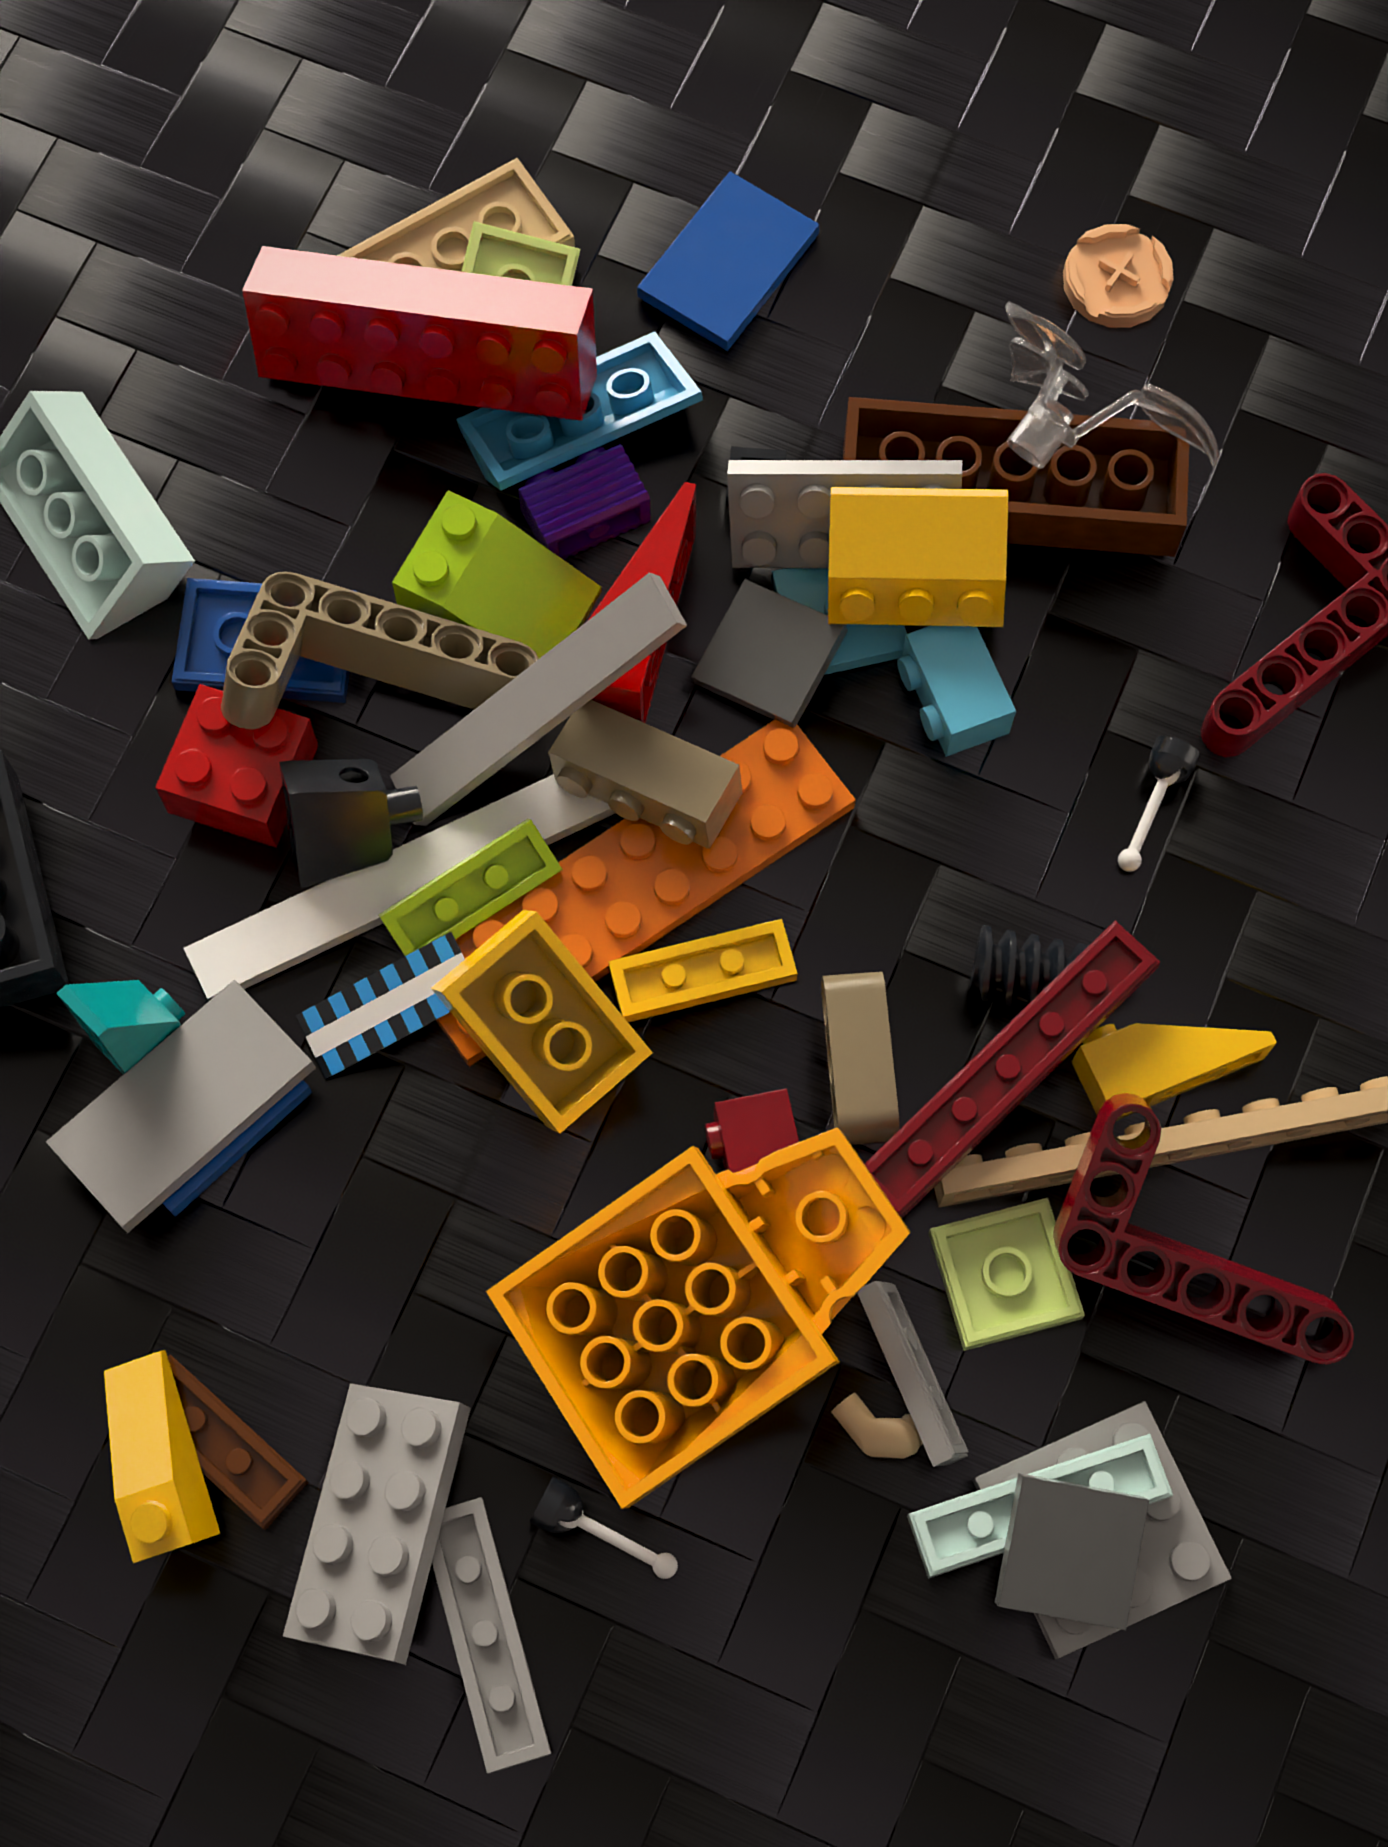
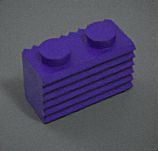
(585, 502)

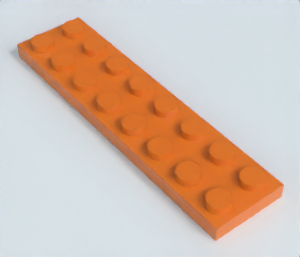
(642, 884)

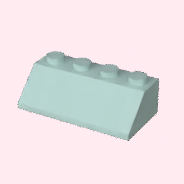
(86, 512)

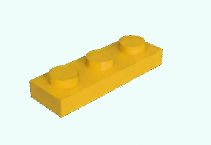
(703, 970)

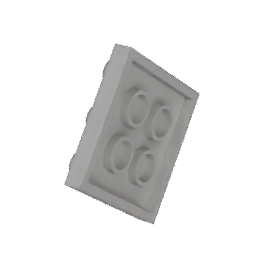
(1176, 1547)

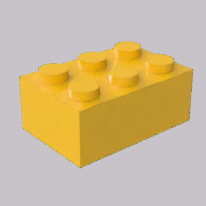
(542, 1020)

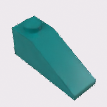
(122, 1018)

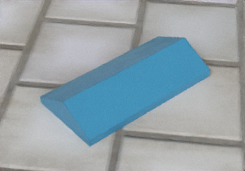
(630, 391)

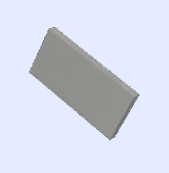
(180, 1105)

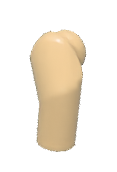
(877, 1435)

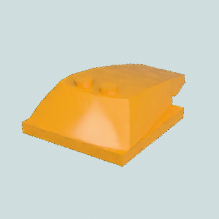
(698, 1302)

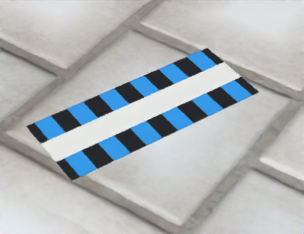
(380, 1007)

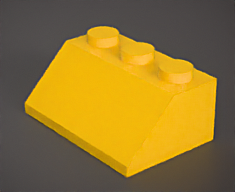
(917, 556)

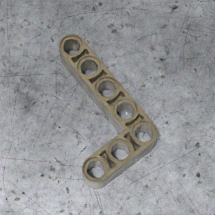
(362, 636)

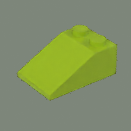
(493, 578)

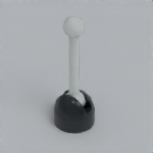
(1171, 764)
(563, 1510)

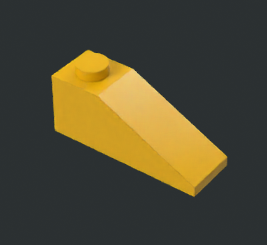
(1162, 1059)
(154, 1460)

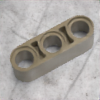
(860, 1057)

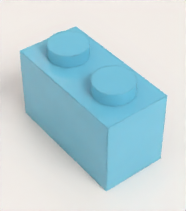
(956, 686)

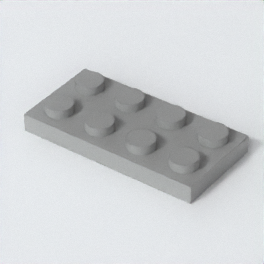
(784, 505)
(377, 1523)

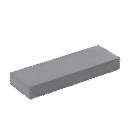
(913, 1373)

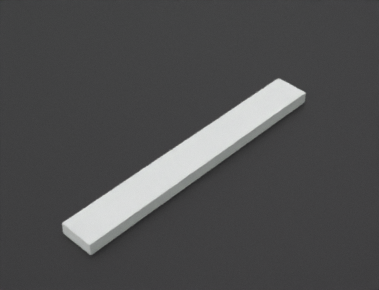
(352, 902)

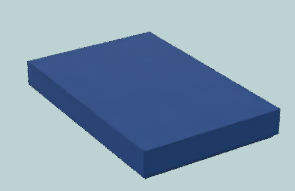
(728, 261)
(209, 629)

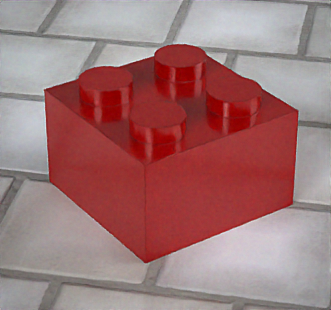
(233, 773)

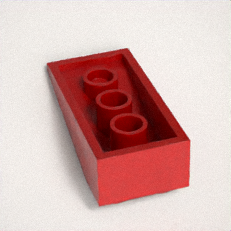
(665, 554)

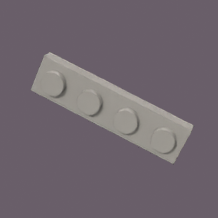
(487, 1640)

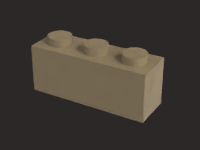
(645, 774)

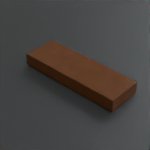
(234, 1454)

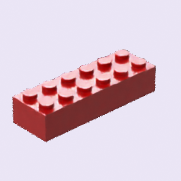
(422, 332)

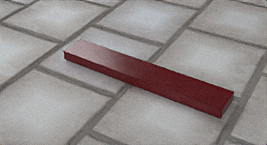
(1010, 1067)

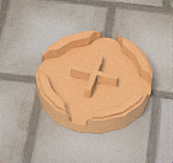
(1117, 276)

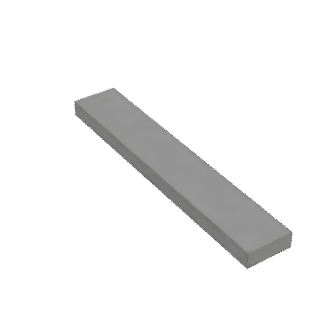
(542, 696)

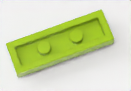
(472, 889)

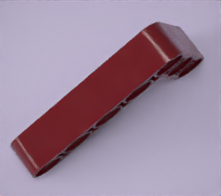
(1329, 631)
(1177, 1261)

